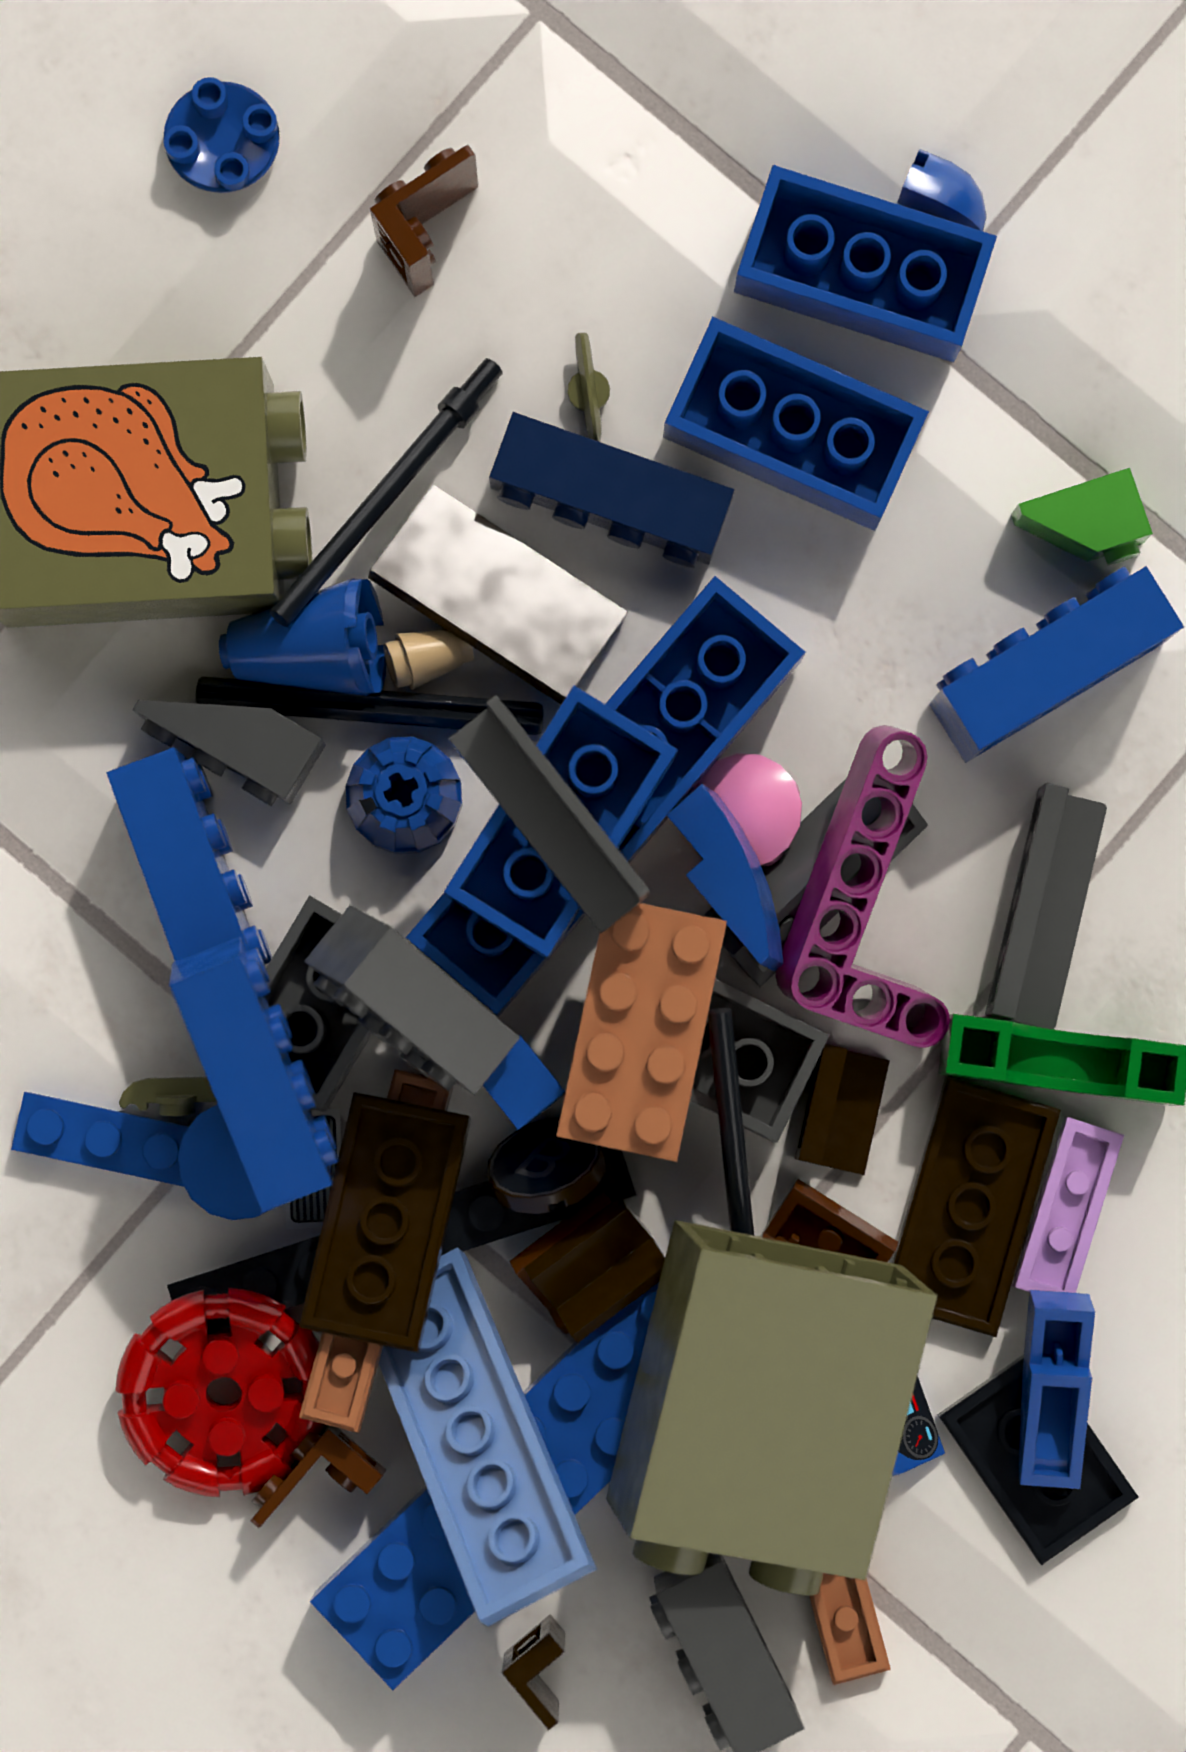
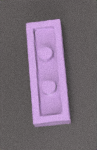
(1068, 1208)

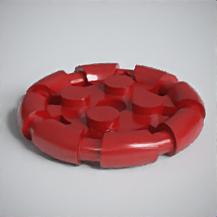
(189, 1408)

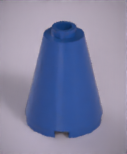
(323, 648)

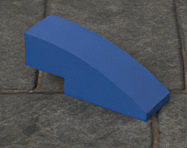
(730, 874)
(1055, 1388)

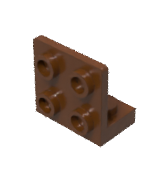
(405, 207)

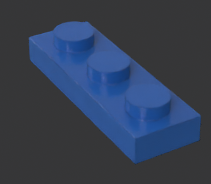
(99, 1138)

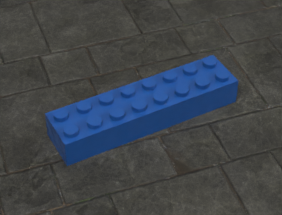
(690, 692)
(404, 1585)

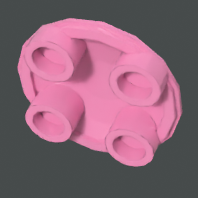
(760, 799)

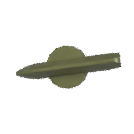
(588, 388)
(174, 1095)

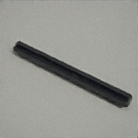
(380, 707)

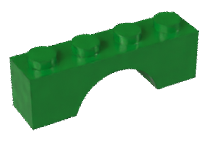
(1064, 1060)

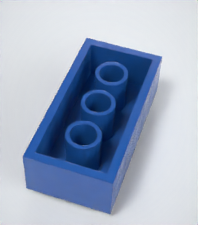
(864, 263)
(794, 423)
(1060, 661)
(613, 774)
(184, 854)
(251, 1074)

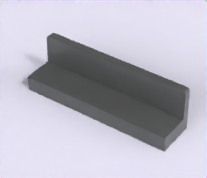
(549, 815)
(792, 872)
(1046, 908)

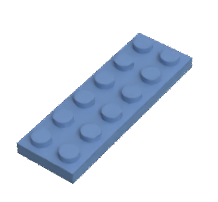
(483, 1453)

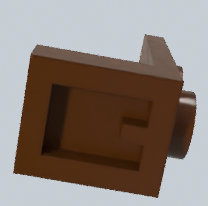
(348, 1467)

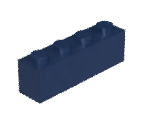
(610, 490)

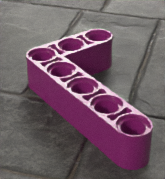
(856, 898)

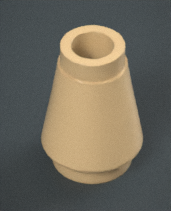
(423, 656)

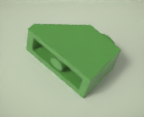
(1090, 518)

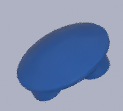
(221, 136)

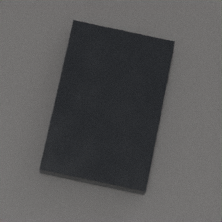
(1047, 1518)

